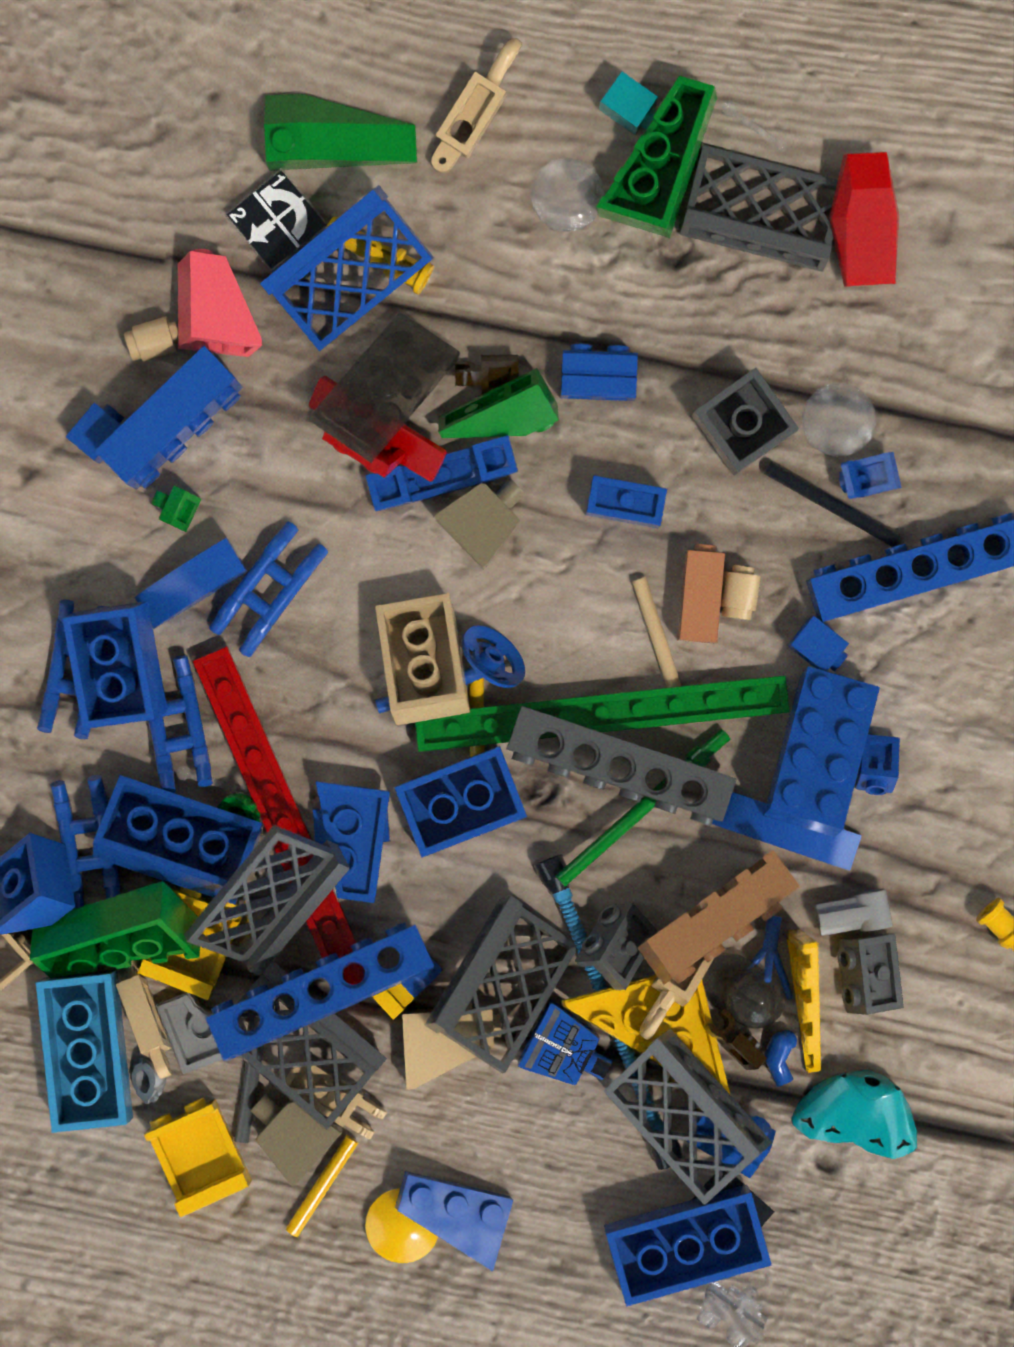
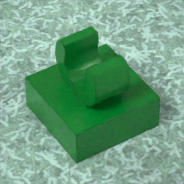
(177, 507)

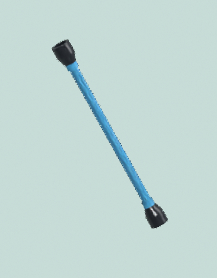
(547, 870)

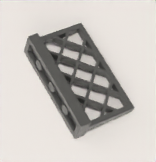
(747, 235)
(287, 909)
(475, 967)
(331, 1029)
(713, 1103)

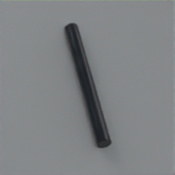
(832, 504)

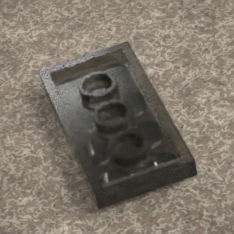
(385, 387)

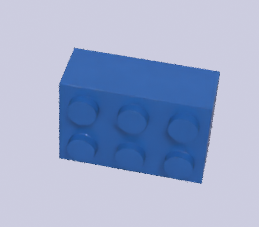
(115, 665)
(460, 801)

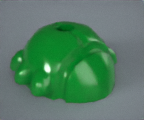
(241, 805)

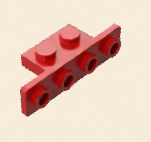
(404, 448)

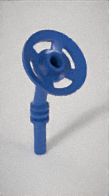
(484, 662)

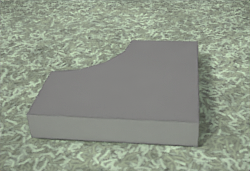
(189, 1031)

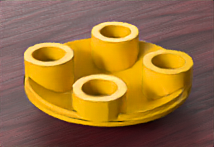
(395, 1234)

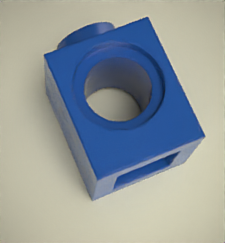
(94, 429)
(819, 645)

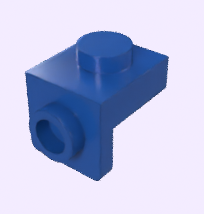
(869, 476)

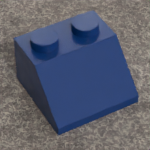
(34, 884)

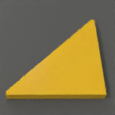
(805, 977)
(623, 1012)

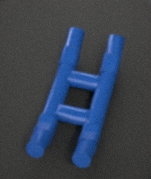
(268, 612)
(55, 681)
(193, 740)
(69, 828)

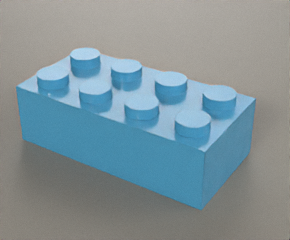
(84, 1051)

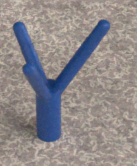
(769, 949)

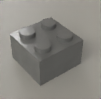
(745, 421)

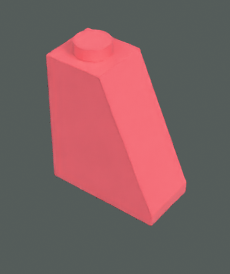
(213, 307)

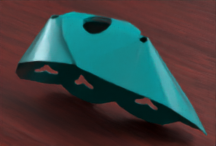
(858, 1114)

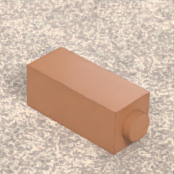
(701, 594)

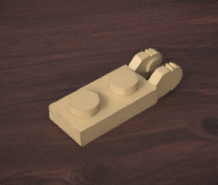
(325, 1101)

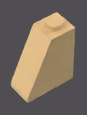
(432, 1053)

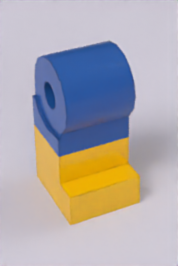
(399, 996)

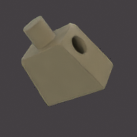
(482, 520)
(292, 1137)

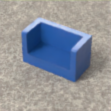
(626, 502)

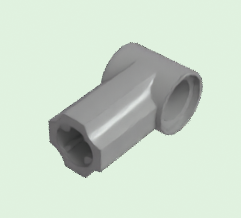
(863, 911)

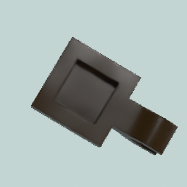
(492, 372)
(741, 1047)

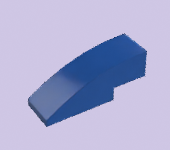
(192, 582)

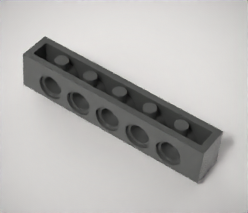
(714, 786)

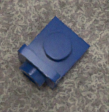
(879, 765)

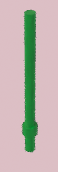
(698, 756)

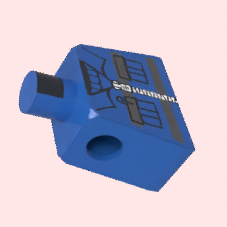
(563, 1047)

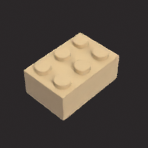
(422, 659)

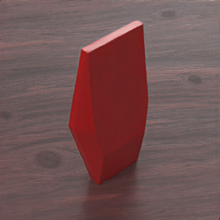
(865, 220)

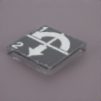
(276, 220)

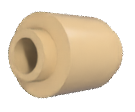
(152, 339)
(740, 592)

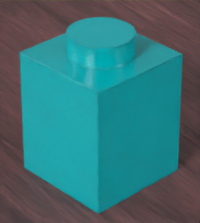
(629, 104)

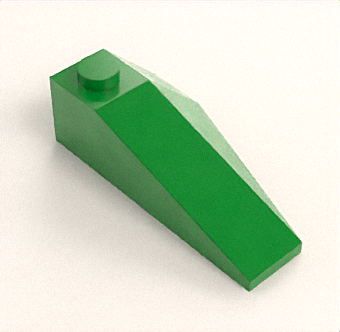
(325, 134)

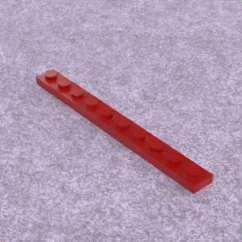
(271, 791)

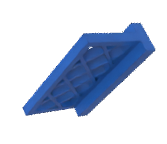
(329, 241)

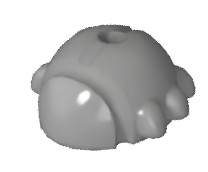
(146, 1081)

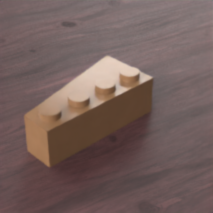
(719, 917)

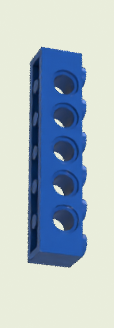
(831, 603)
(225, 1019)

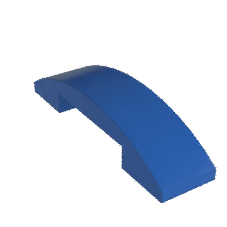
(458, 471)
(746, 818)

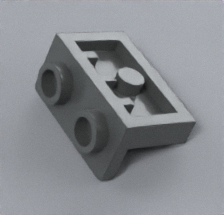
(615, 944)
(870, 974)

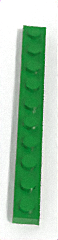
(613, 711)

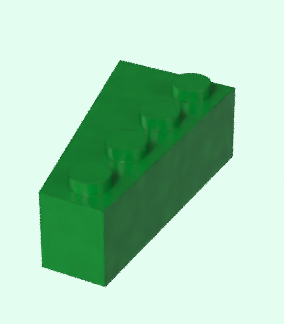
(657, 173)
(115, 932)

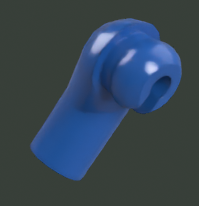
(777, 1054)

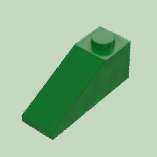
(510, 410)

